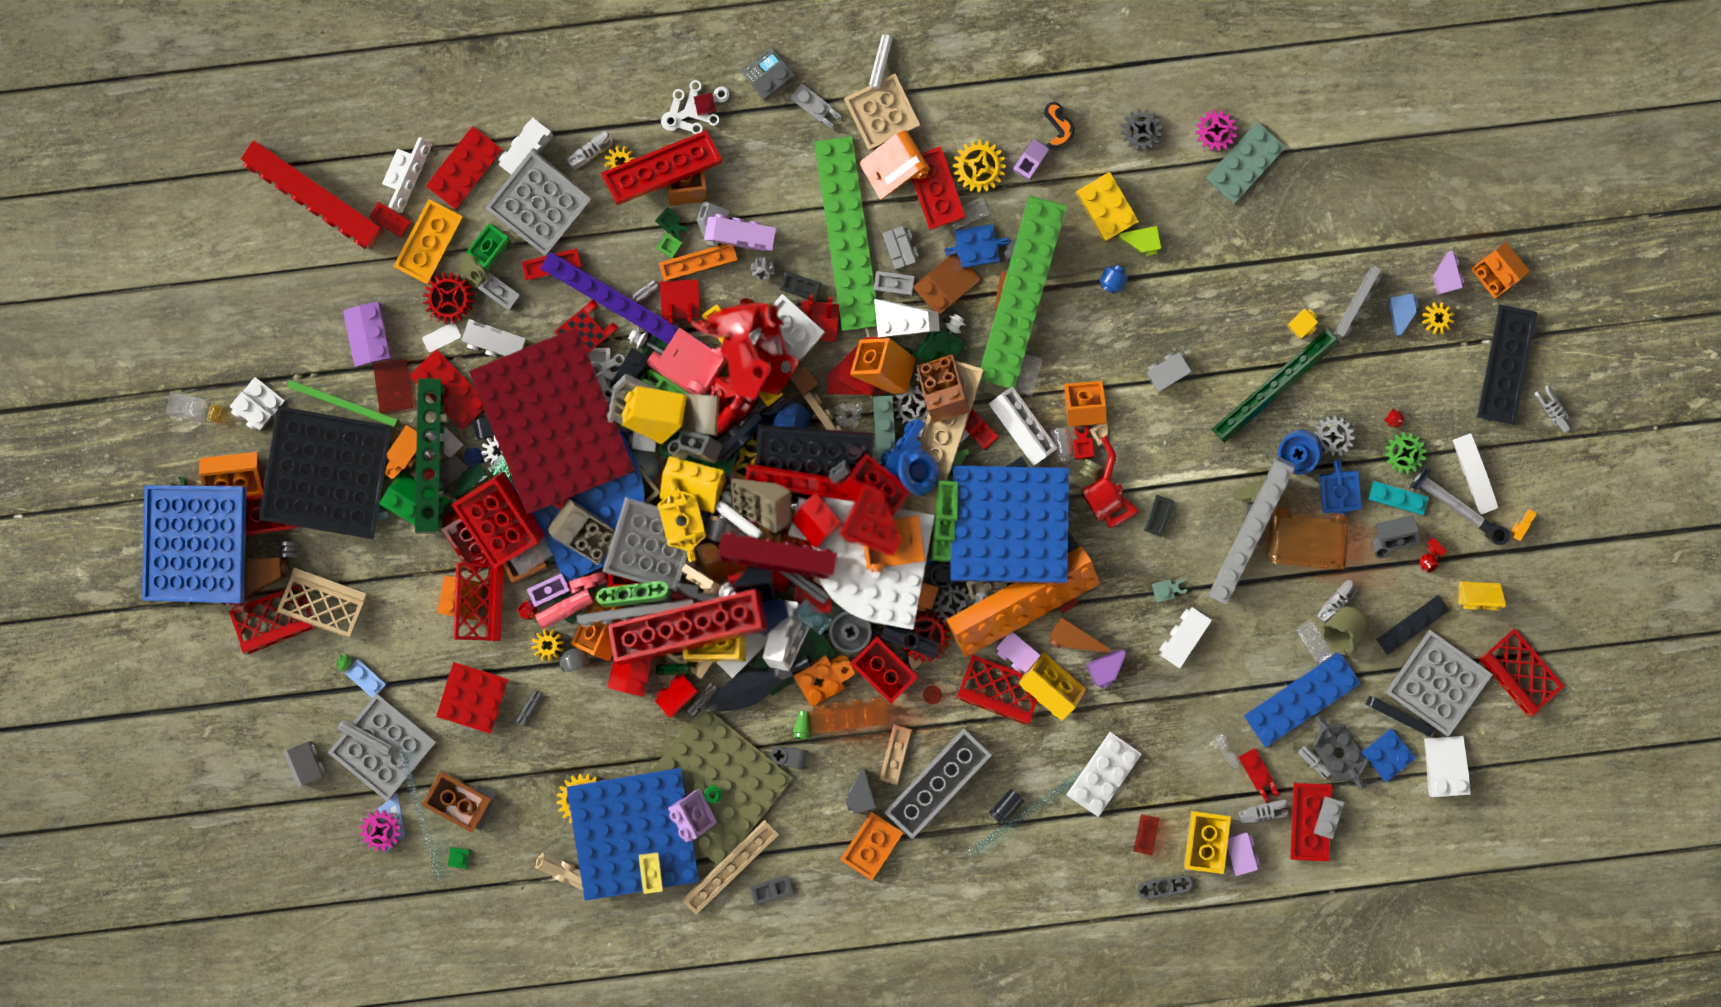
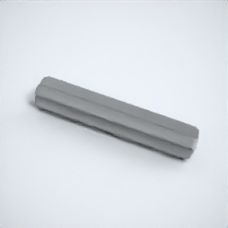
(364, 737)

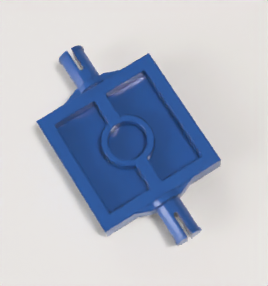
(977, 246)
(1340, 490)

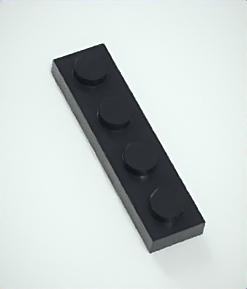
(1412, 624)

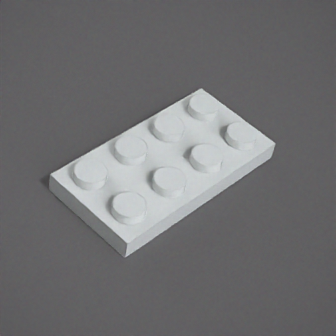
(1104, 774)

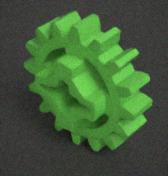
(1401, 445)

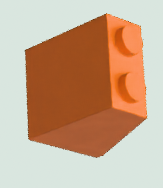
(883, 365)

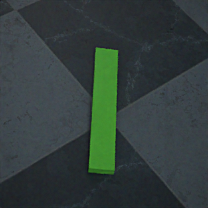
(342, 403)

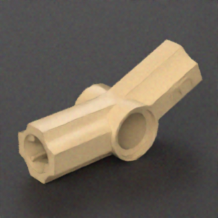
(560, 870)

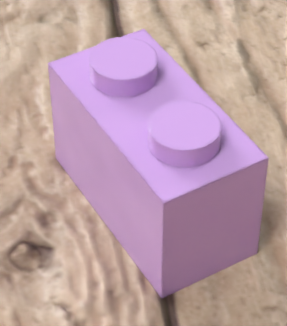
(548, 590)
(1018, 652)
(1241, 853)

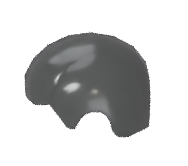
(573, 660)

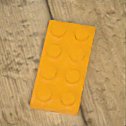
(428, 241)

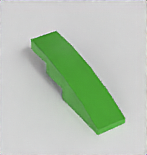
(944, 520)

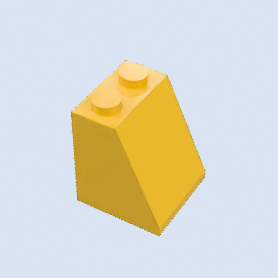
(654, 412)

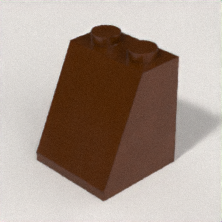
(263, 573)

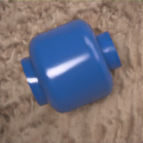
(1113, 279)

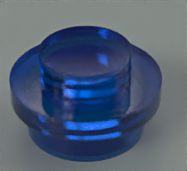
(472, 456)

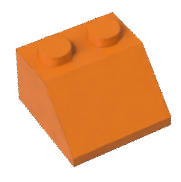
(1085, 403)
(447, 597)

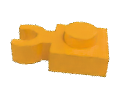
(1520, 529)

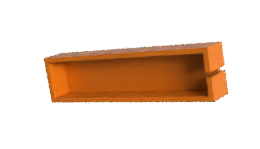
(1020, 605)

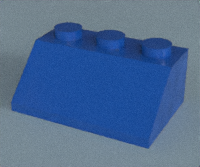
(792, 416)

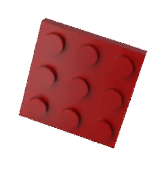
(472, 697)

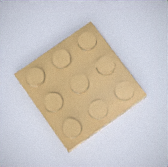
(881, 112)

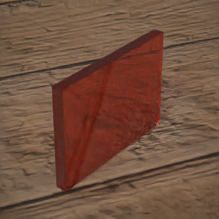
(393, 385)

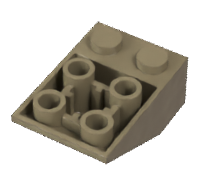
(762, 503)
(582, 531)

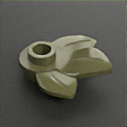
(475, 273)

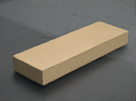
(895, 754)

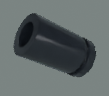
(1006, 807)

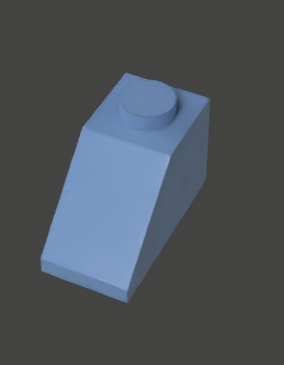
(1402, 311)

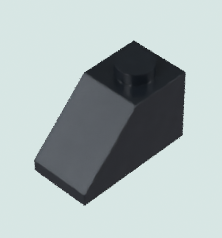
(631, 365)

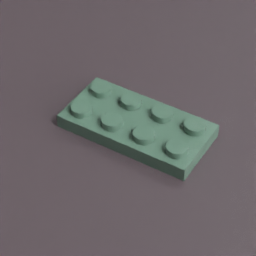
(1245, 162)

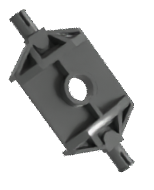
(1352, 761)

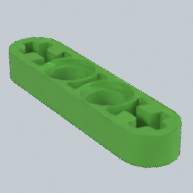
(633, 591)

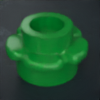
(713, 799)

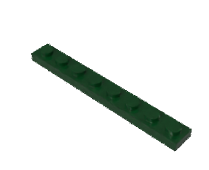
(1275, 386)

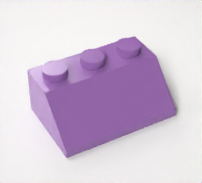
(367, 334)
(1105, 668)

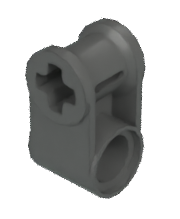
(792, 757)

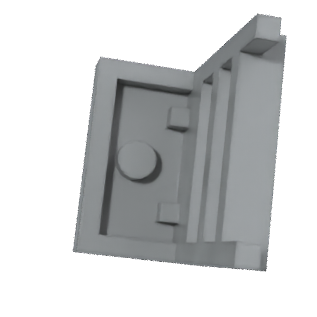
(620, 390)

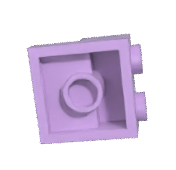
(692, 815)

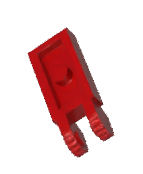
(1258, 773)

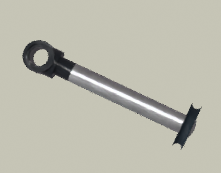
(1488, 528)

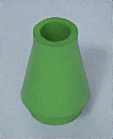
(802, 727)

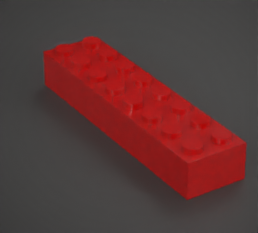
(307, 191)
(687, 627)

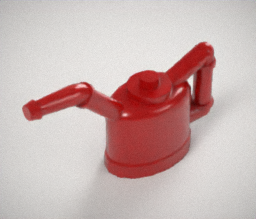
(1107, 497)

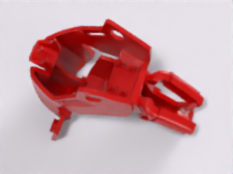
(750, 366)

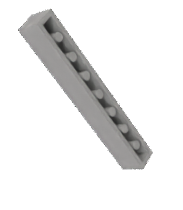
(1251, 530)

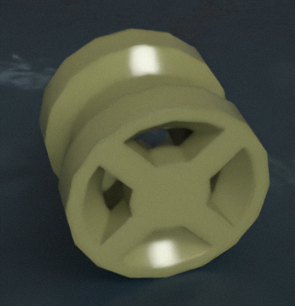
(1090, 469)

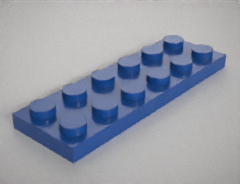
(1302, 699)

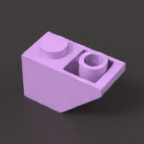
(1030, 159)
(1447, 275)

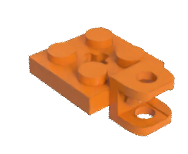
(833, 673)

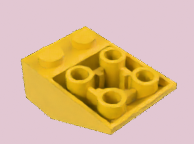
(1477, 594)

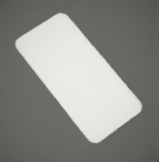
(441, 337)

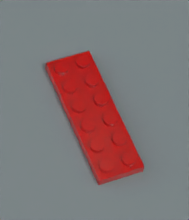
(661, 168)

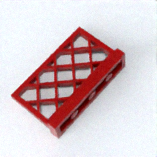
(494, 602)
(273, 636)
(1513, 686)
(990, 703)

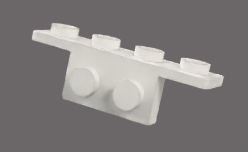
(404, 173)

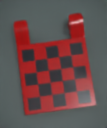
(588, 329)

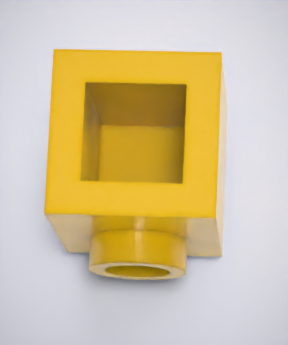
(1303, 323)

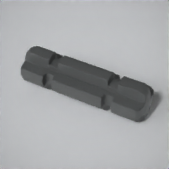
(529, 708)

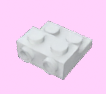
(256, 404)

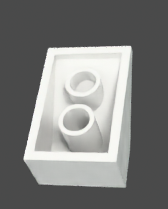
(1446, 766)

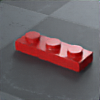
(532, 267)

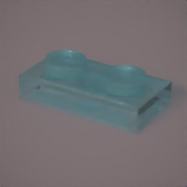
(812, 616)

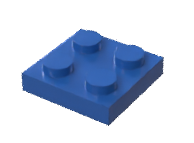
(1388, 755)

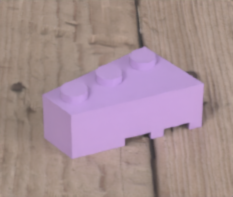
(739, 233)

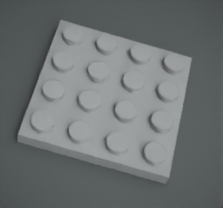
(538, 202)
(641, 546)
(1438, 683)
(375, 769)

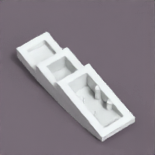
(1475, 474)

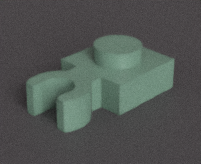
(1165, 590)

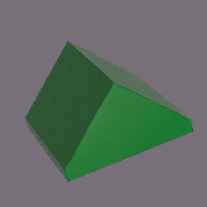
(489, 246)

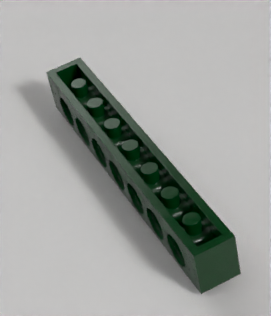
(425, 388)

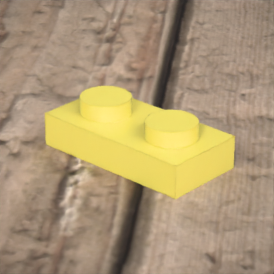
(650, 873)

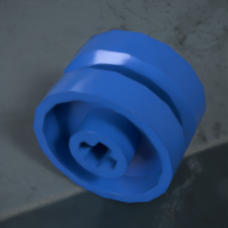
(1304, 441)

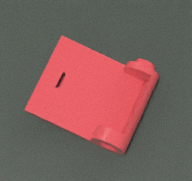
(694, 363)

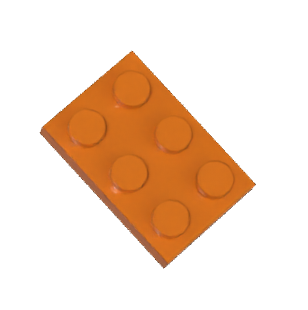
(871, 846)

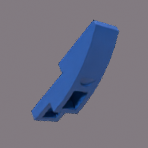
(891, 458)

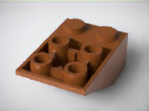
(942, 389)

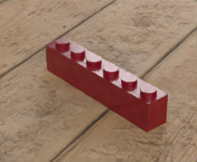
(777, 556)

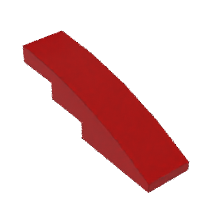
(980, 431)

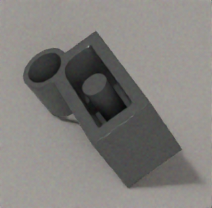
(695, 445)
(1395, 535)

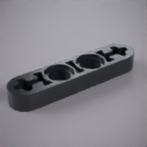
(1400, 716)

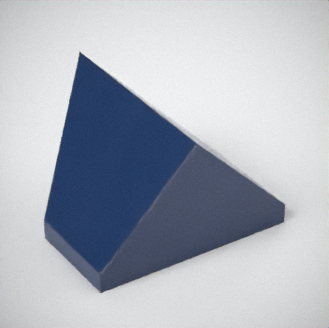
(775, 612)

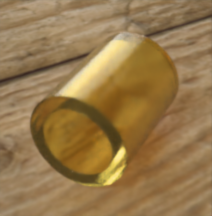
(214, 414)

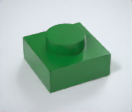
(458, 857)

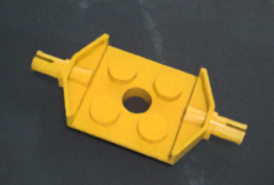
(684, 504)

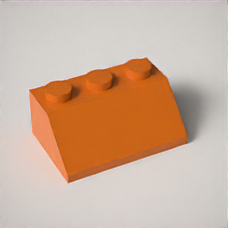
(233, 470)
(596, 638)

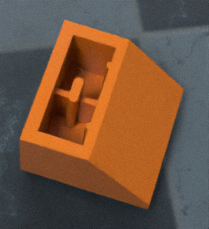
(1500, 270)

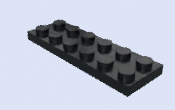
(1506, 364)

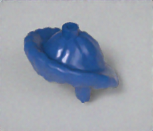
(918, 471)

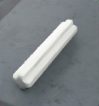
(880, 61)
(738, 520)

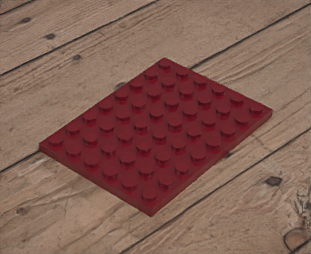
(551, 420)

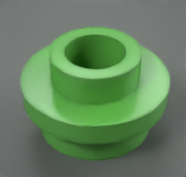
(343, 662)

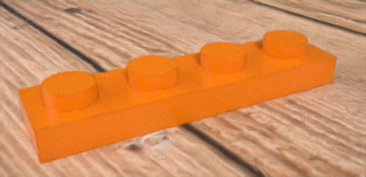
(697, 261)

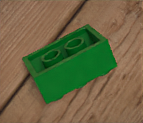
(401, 498)

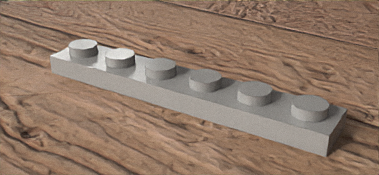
(627, 613)

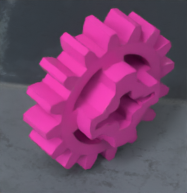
(1216, 138)
(376, 824)

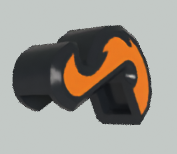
(1062, 125)

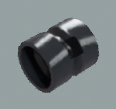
(941, 575)

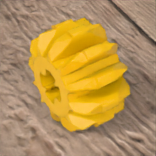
(622, 155)
(1437, 325)
(546, 637)

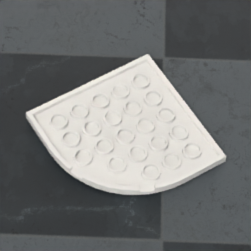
(880, 596)

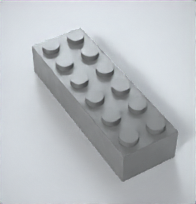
(937, 783)

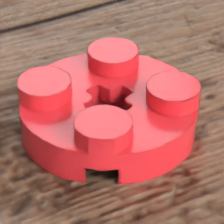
(588, 582)

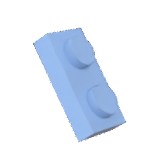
(365, 678)

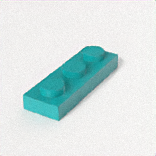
(1398, 498)

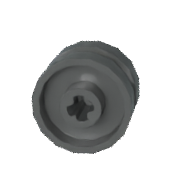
(846, 642)

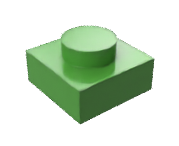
(669, 245)

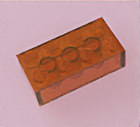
(848, 716)

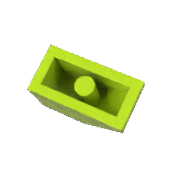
(1142, 240)

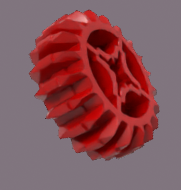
(442, 305)
(935, 624)

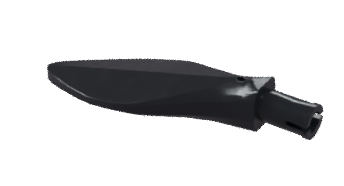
(752, 686)

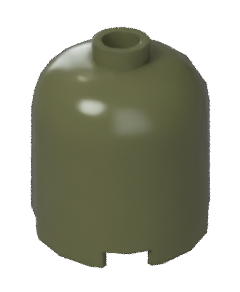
(1345, 629)

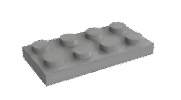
(1361, 296)

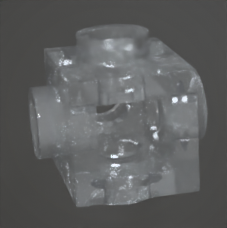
(848, 422)

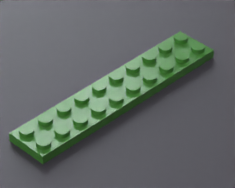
(846, 232)
(1022, 291)

